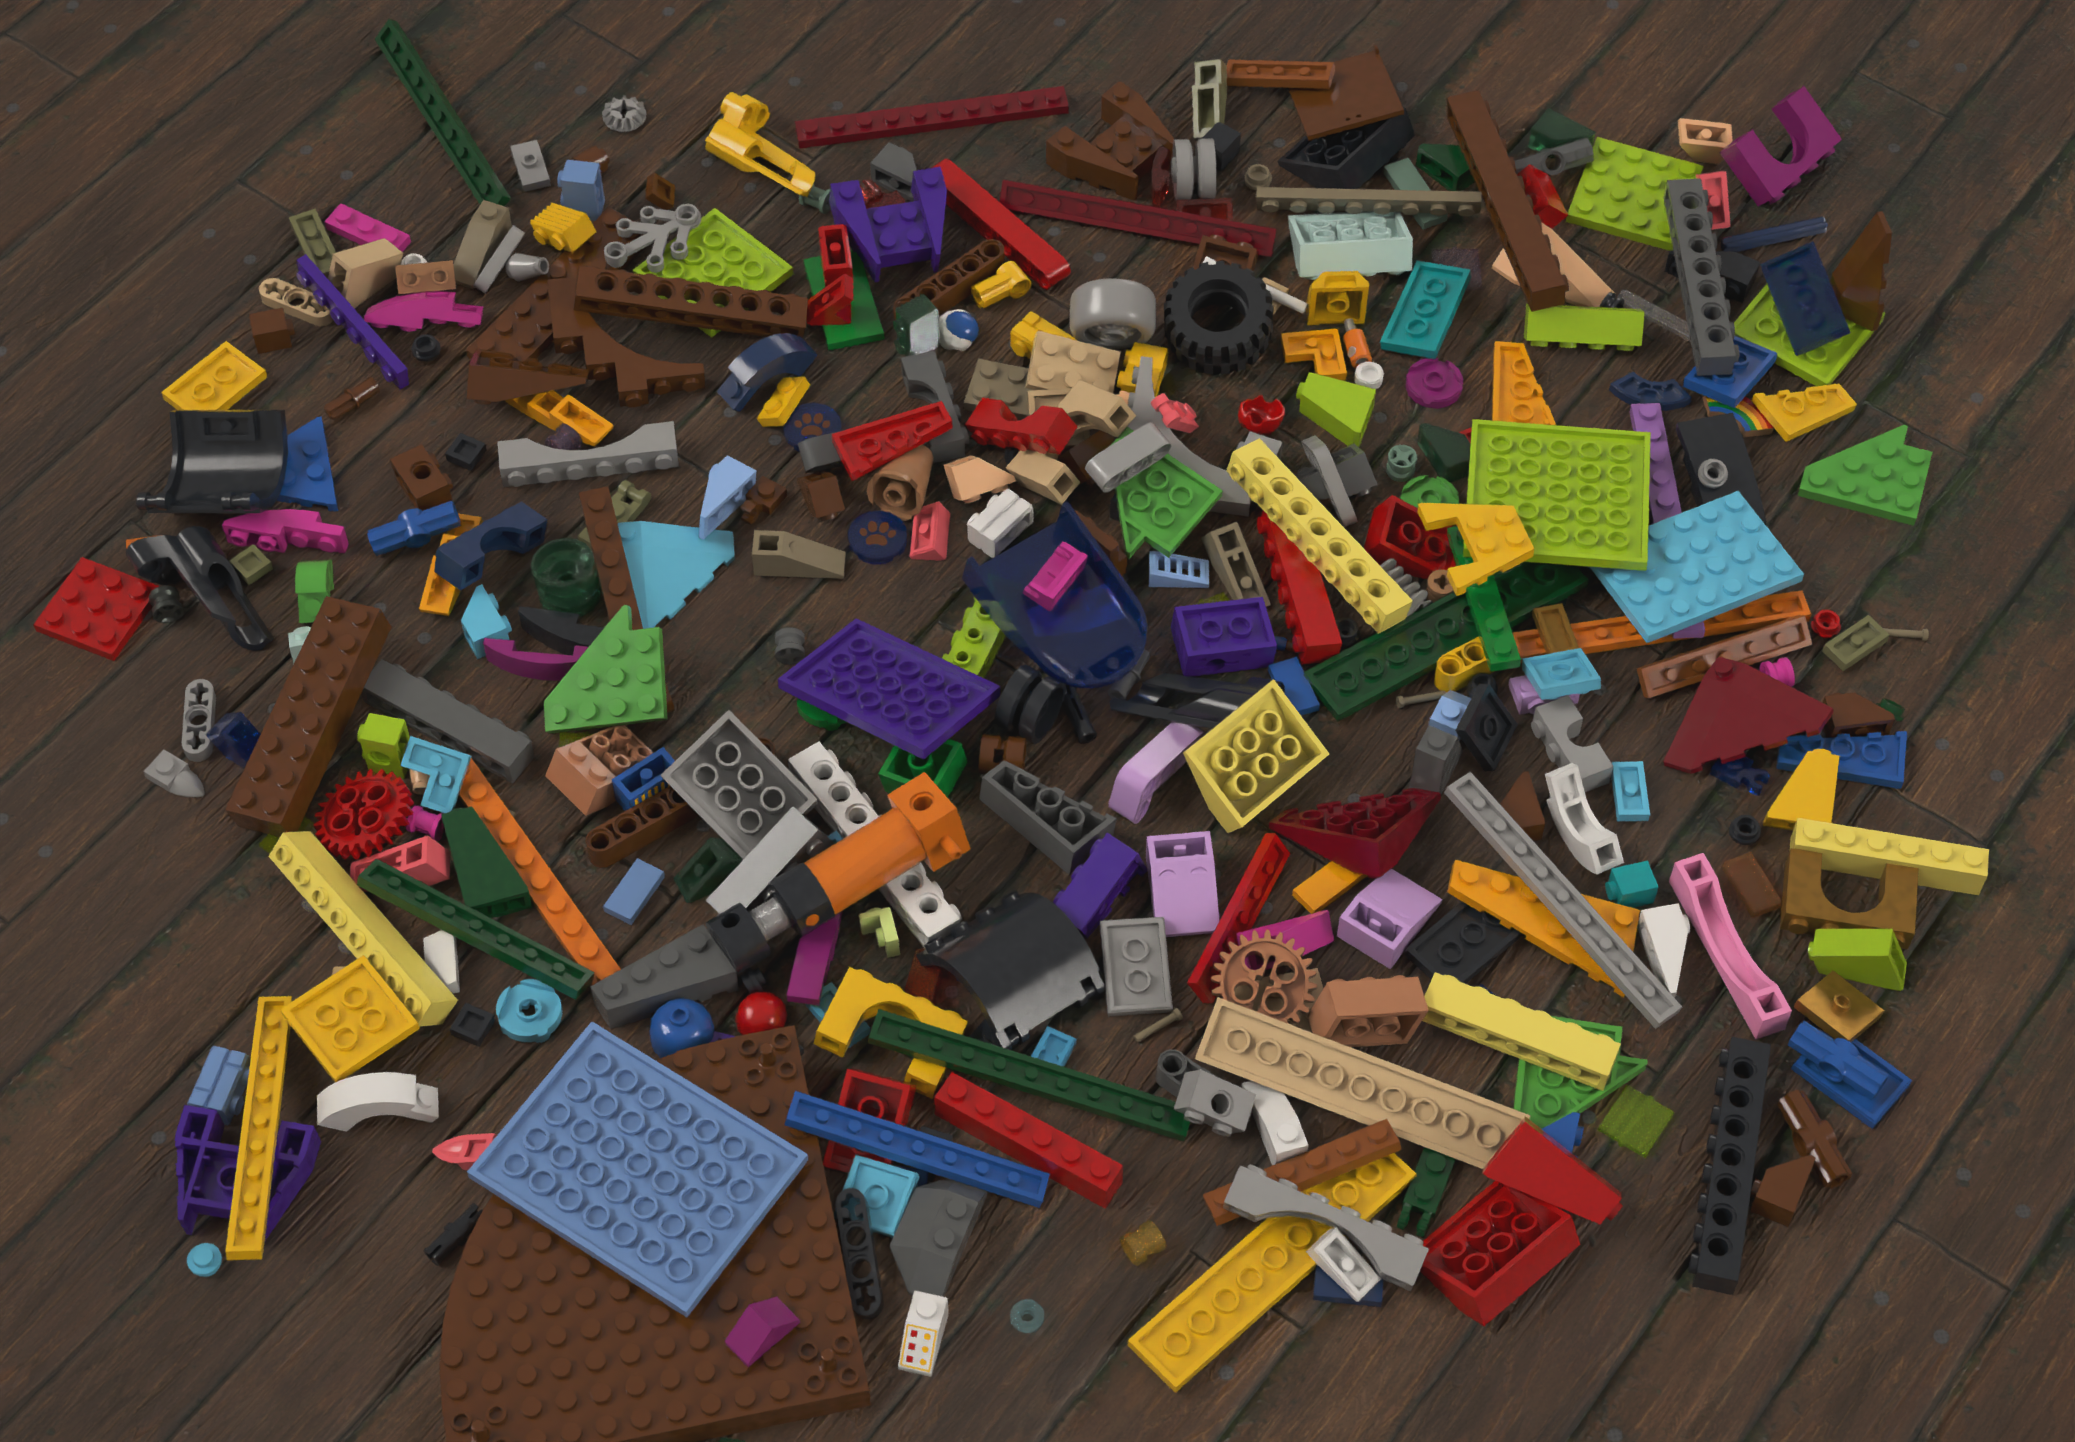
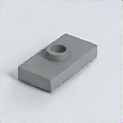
(530, 165)

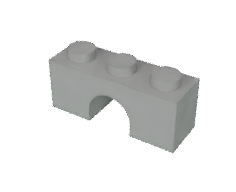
(1558, 723)

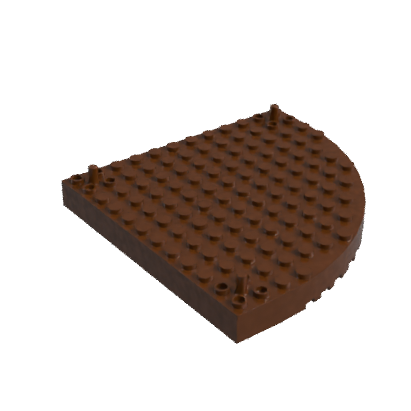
(574, 1352)

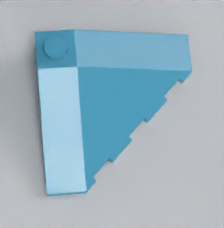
(670, 563)

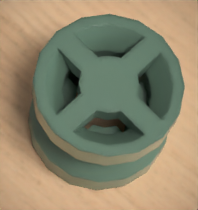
(1401, 463)

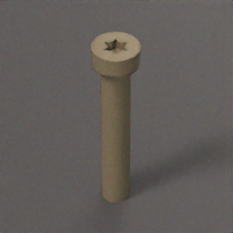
(1908, 633)
(1401, 702)
(1175, 1015)

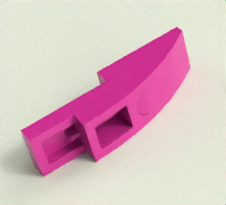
(411, 309)
(277, 528)

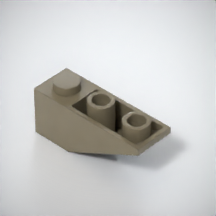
(794, 556)

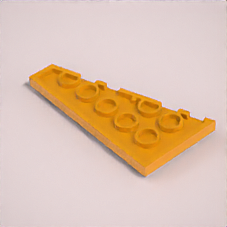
(1515, 389)
(1518, 907)

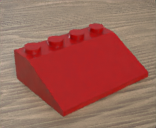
(1496, 1250)

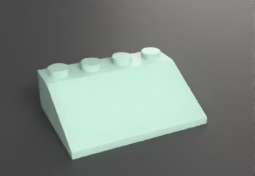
(1350, 243)

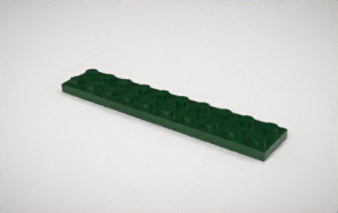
(1415, 644)

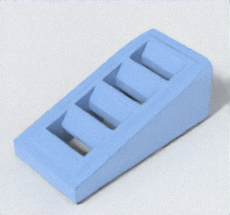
(1165, 578)

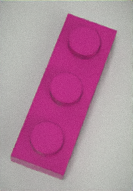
(363, 228)

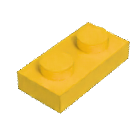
(783, 401)

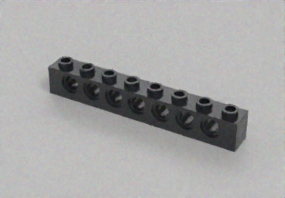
(1722, 1272)

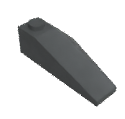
(1352, 469)

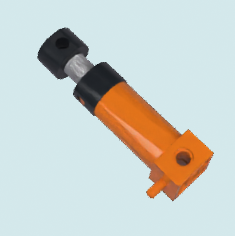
(915, 830)

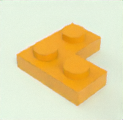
(1317, 345)

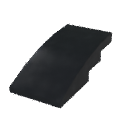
(1721, 440)

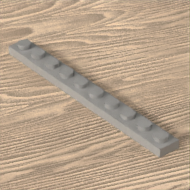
(1563, 900)

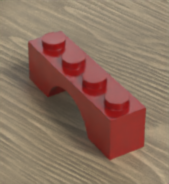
(1042, 431)

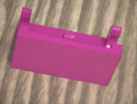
(1056, 576)

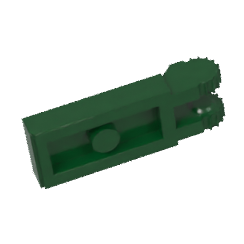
(1426, 1189)

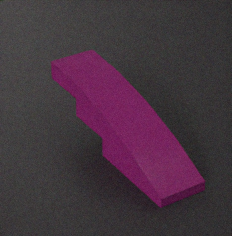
(813, 963)

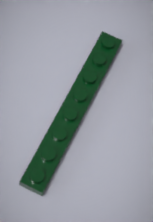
(476, 929)

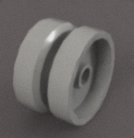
(1193, 169)

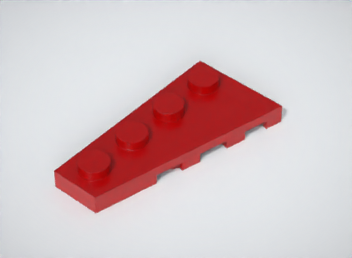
(886, 439)

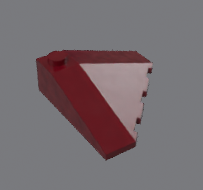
(1738, 711)
(1362, 834)

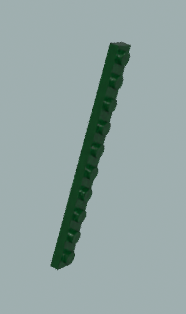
(440, 115)
(1028, 1074)

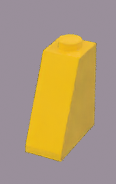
(1807, 793)

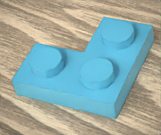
(446, 772)

